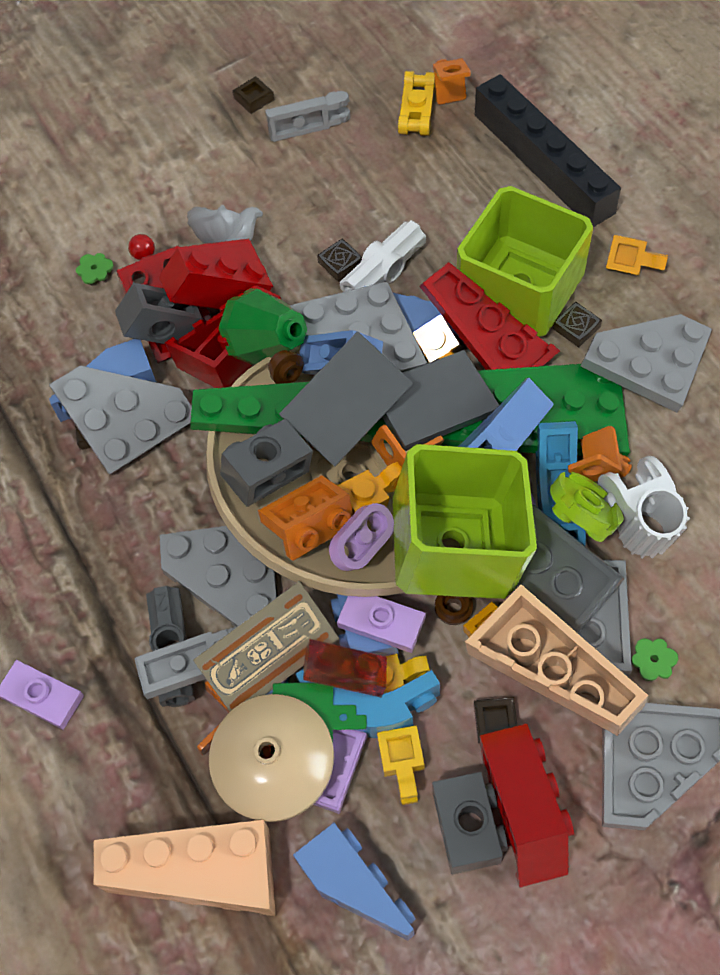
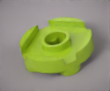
(583, 503)

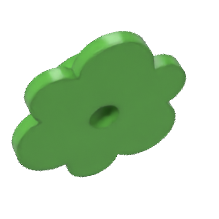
(94, 268)
(647, 650)

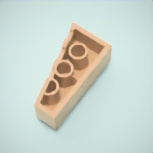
(554, 660)
(194, 866)

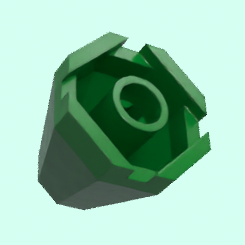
(260, 326)

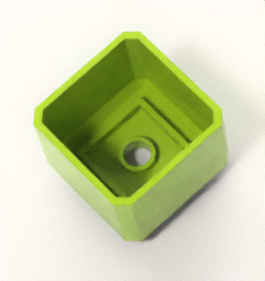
(527, 255)
(469, 497)

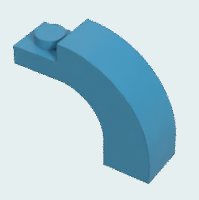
(554, 453)
(393, 708)

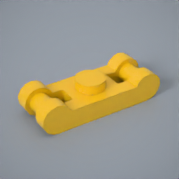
(416, 104)

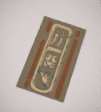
(264, 647)

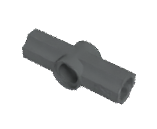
(166, 625)

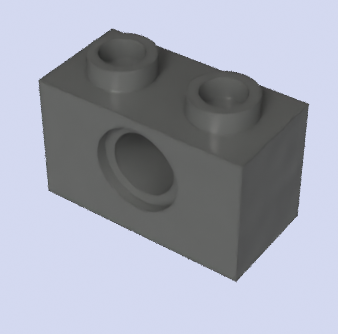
(150, 316)
(255, 479)
(463, 848)

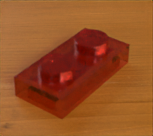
(345, 668)

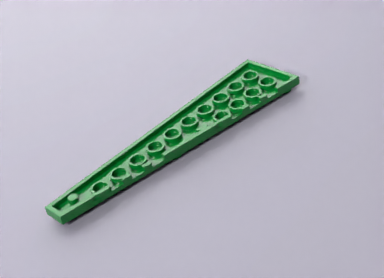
(573, 390)

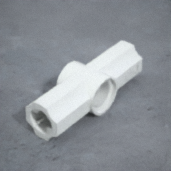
(386, 259)

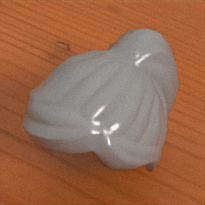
(222, 224)

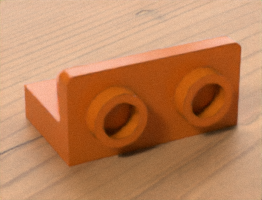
(308, 515)

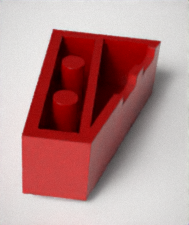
(213, 273)
(204, 352)
(527, 804)

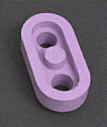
(360, 540)

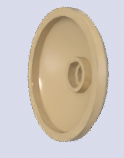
(289, 779)

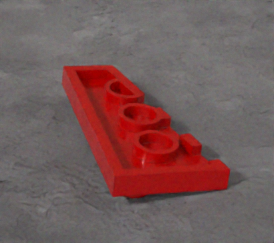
(484, 325)

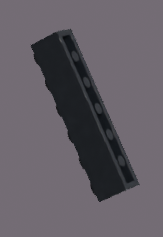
(546, 150)

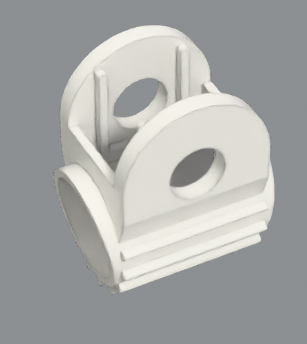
(652, 498)

